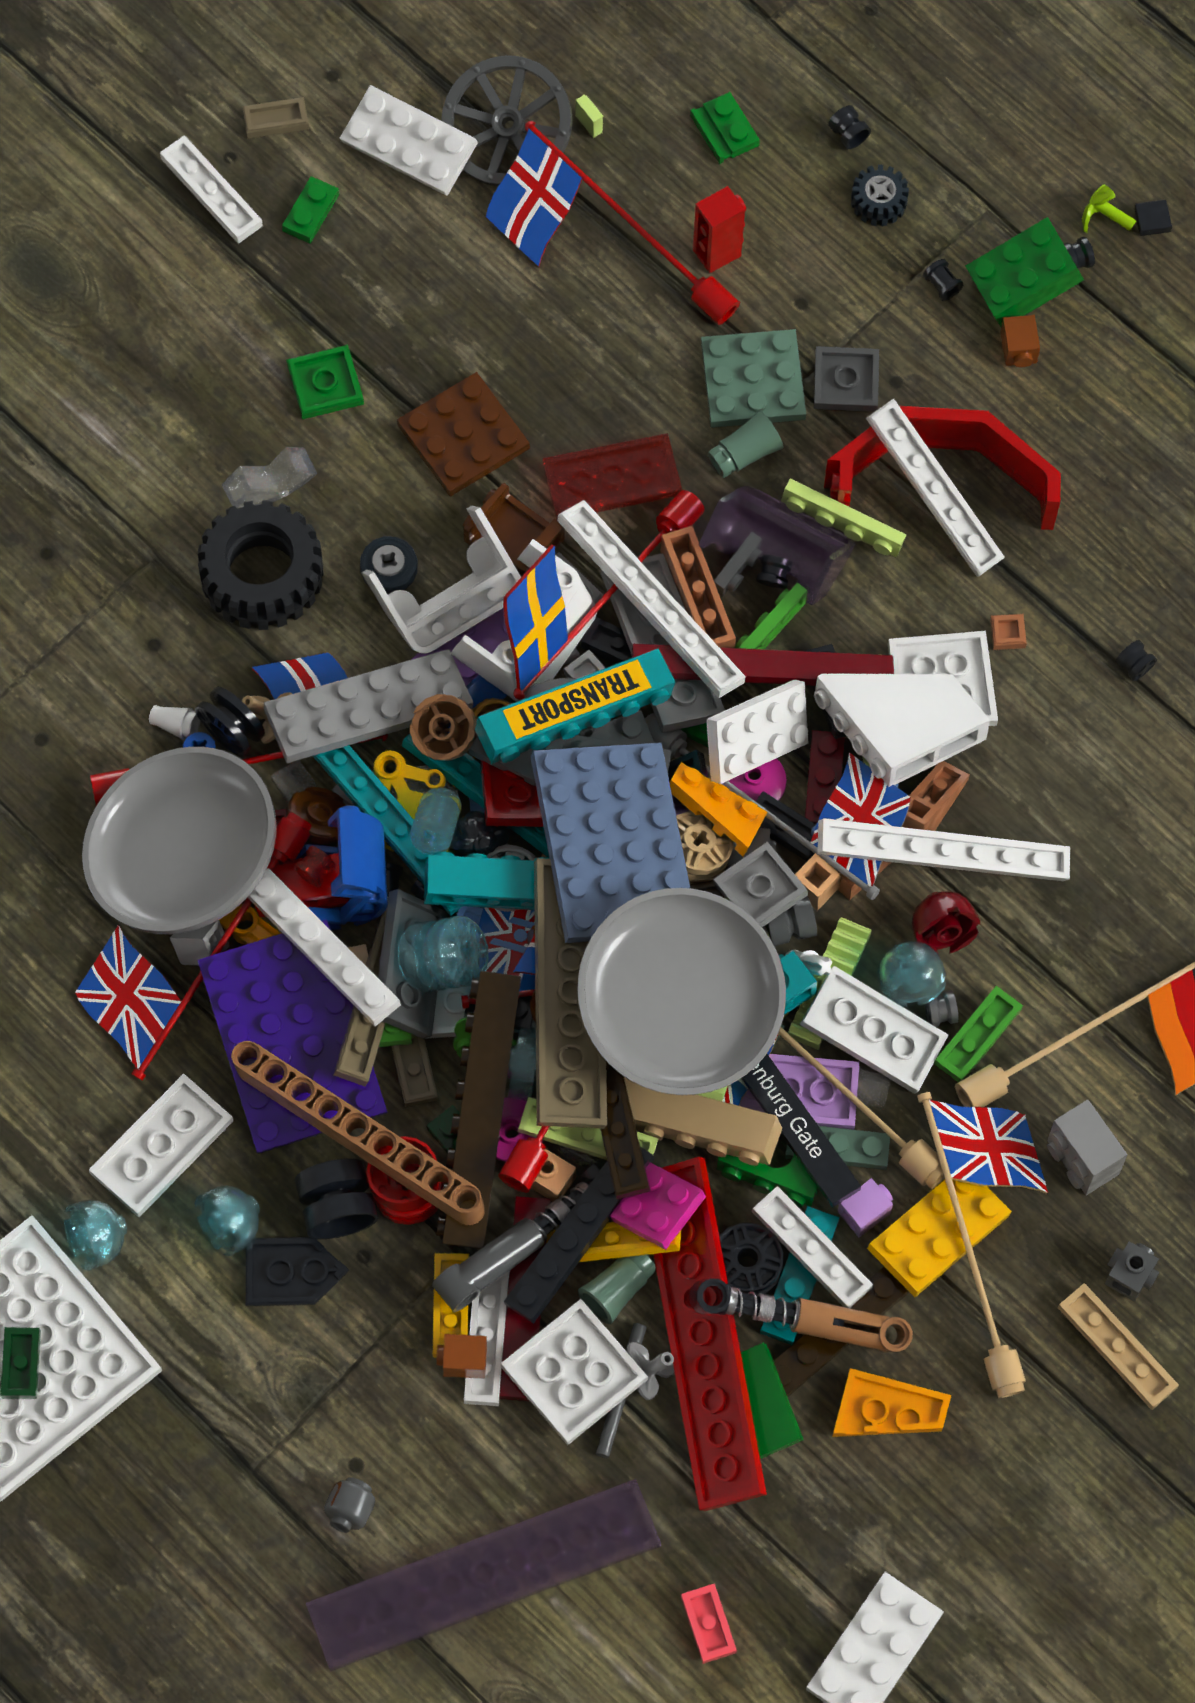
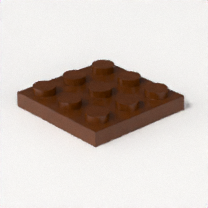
(463, 434)

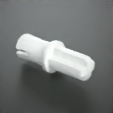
(815, 964)

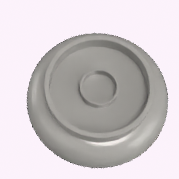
(179, 840)
(681, 991)

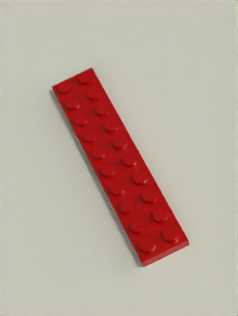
(708, 1360)

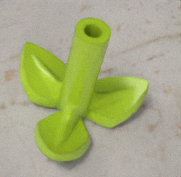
(1099, 203)

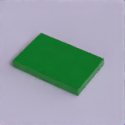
(770, 1407)

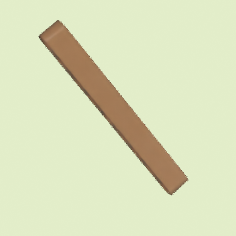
(366, 1144)

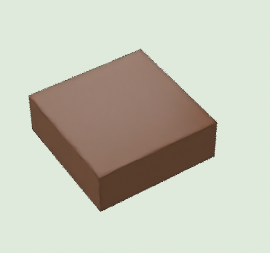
(1008, 631)

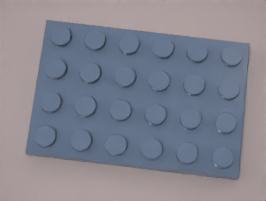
(607, 829)

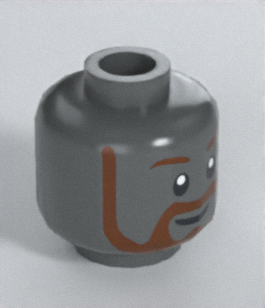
(349, 1505)

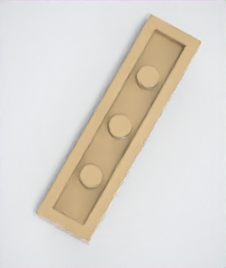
(1118, 1346)

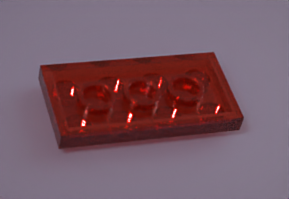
(613, 475)

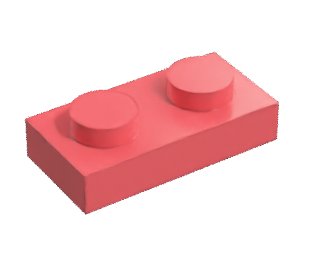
(708, 1623)

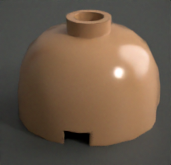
(431, 727)

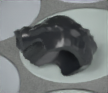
(474, 836)

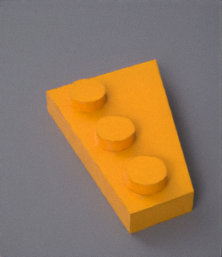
(724, 808)
(888, 1407)

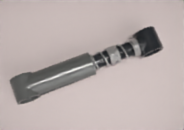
(464, 1281)

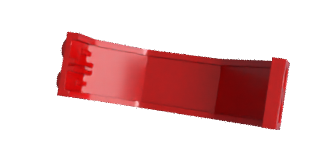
(955, 430)

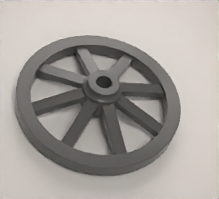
(507, 113)

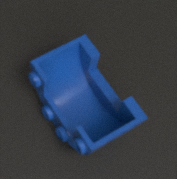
(361, 868)

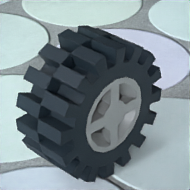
(879, 184)

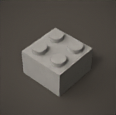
(1086, 1148)

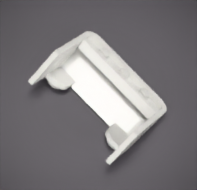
(459, 606)
(499, 666)

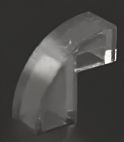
(271, 482)

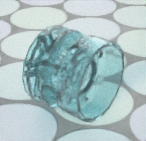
(442, 954)

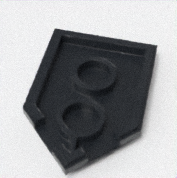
(289, 1271)

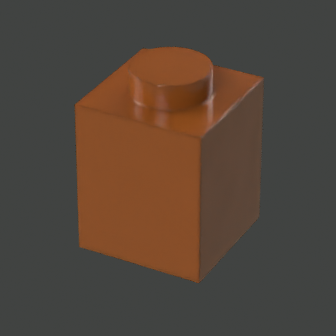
(1020, 340)
(463, 1356)

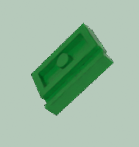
(725, 127)

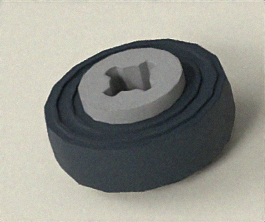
(393, 575)

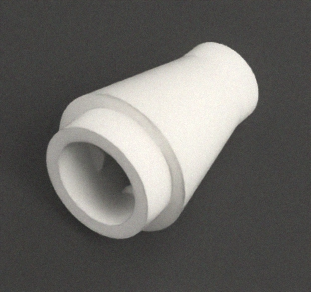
(175, 720)

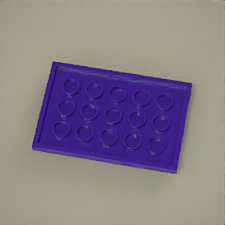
(291, 1009)

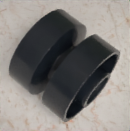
(336, 1198)

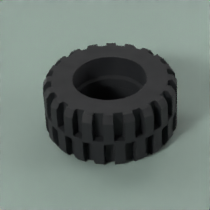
(254, 527)

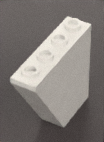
(902, 719)

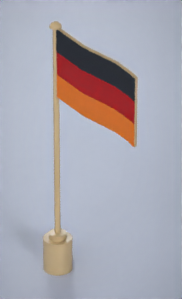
(1173, 1021)

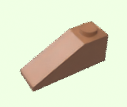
(935, 796)

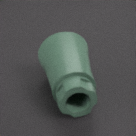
(745, 445)
(616, 1286)

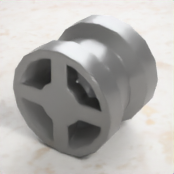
(942, 1009)

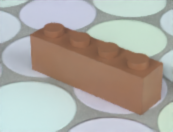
(697, 585)

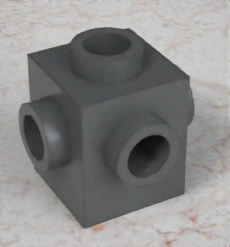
(1132, 1270)

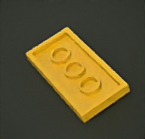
(928, 1235)

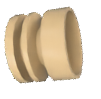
(703, 849)

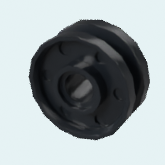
(230, 721)
(763, 1247)

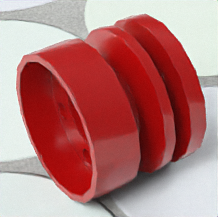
(392, 1197)

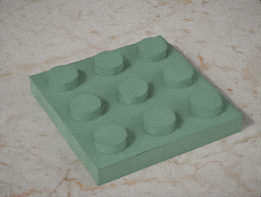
(753, 375)

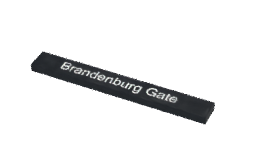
(801, 1132)

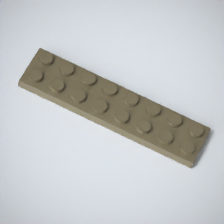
(568, 1065)

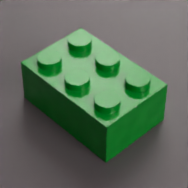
(1024, 272)

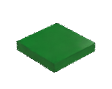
(325, 382)

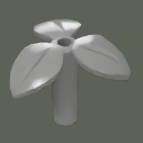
(661, 1365)

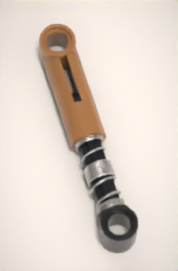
(804, 1316)

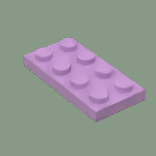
(819, 1096)

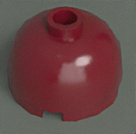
(945, 921)

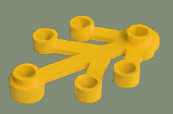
(407, 798)

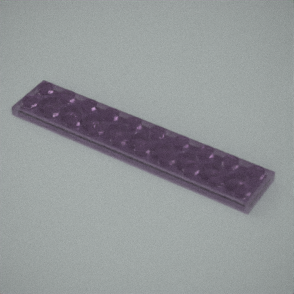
(483, 1575)

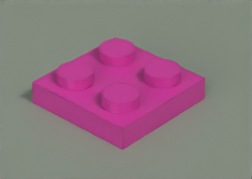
(662, 1211)

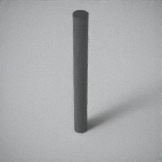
(614, 1415)

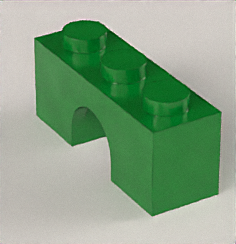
(790, 1179)

